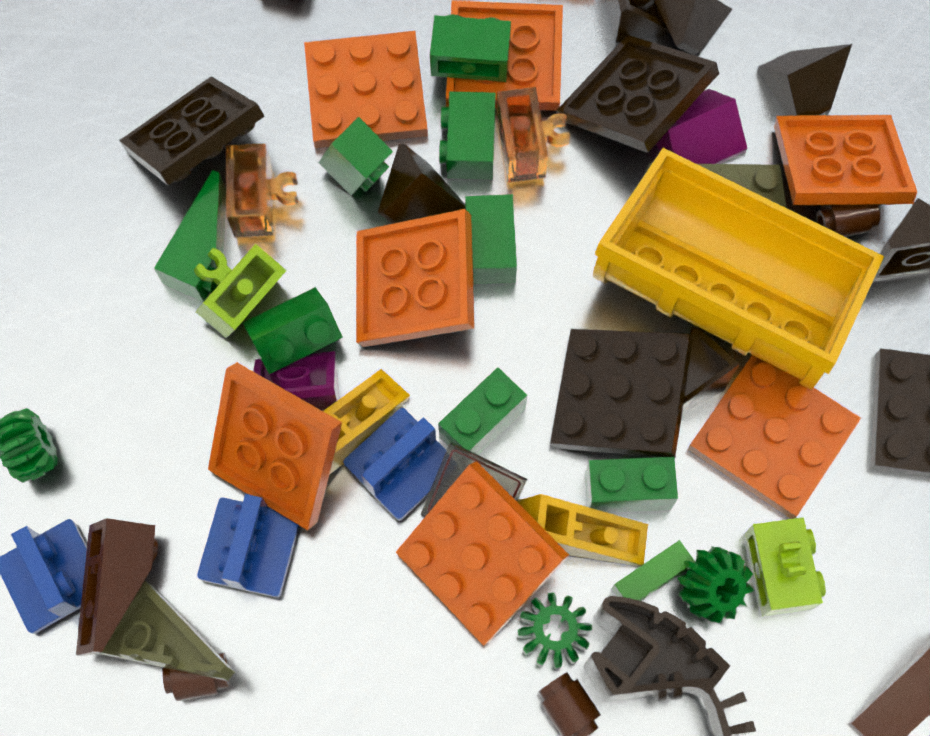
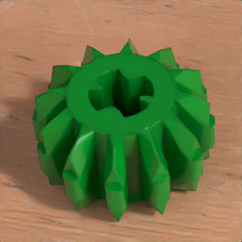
(26, 445)
(715, 584)
(541, 622)

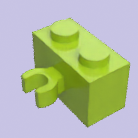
(237, 288)
(784, 566)

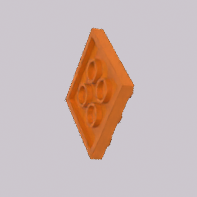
(532, 53)
(368, 80)
(844, 160)
(414, 279)
(774, 435)
(273, 445)
(481, 553)

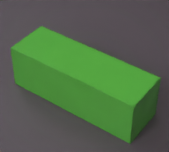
(654, 573)

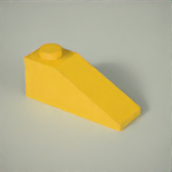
(364, 412)
(589, 531)

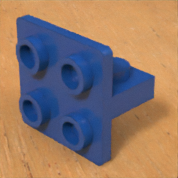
(398, 462)
(248, 547)
(45, 573)

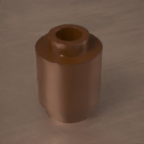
(849, 219)
(190, 686)
(569, 707)

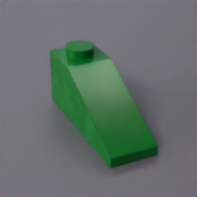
(193, 240)

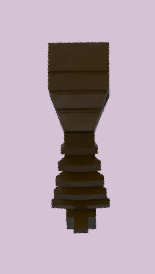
(658, 657)

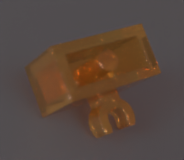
(525, 134)
(253, 189)

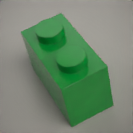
(470, 48)
(470, 135)
(356, 157)
(493, 238)
(292, 330)
(484, 413)
(631, 484)

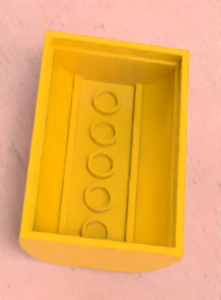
(738, 266)

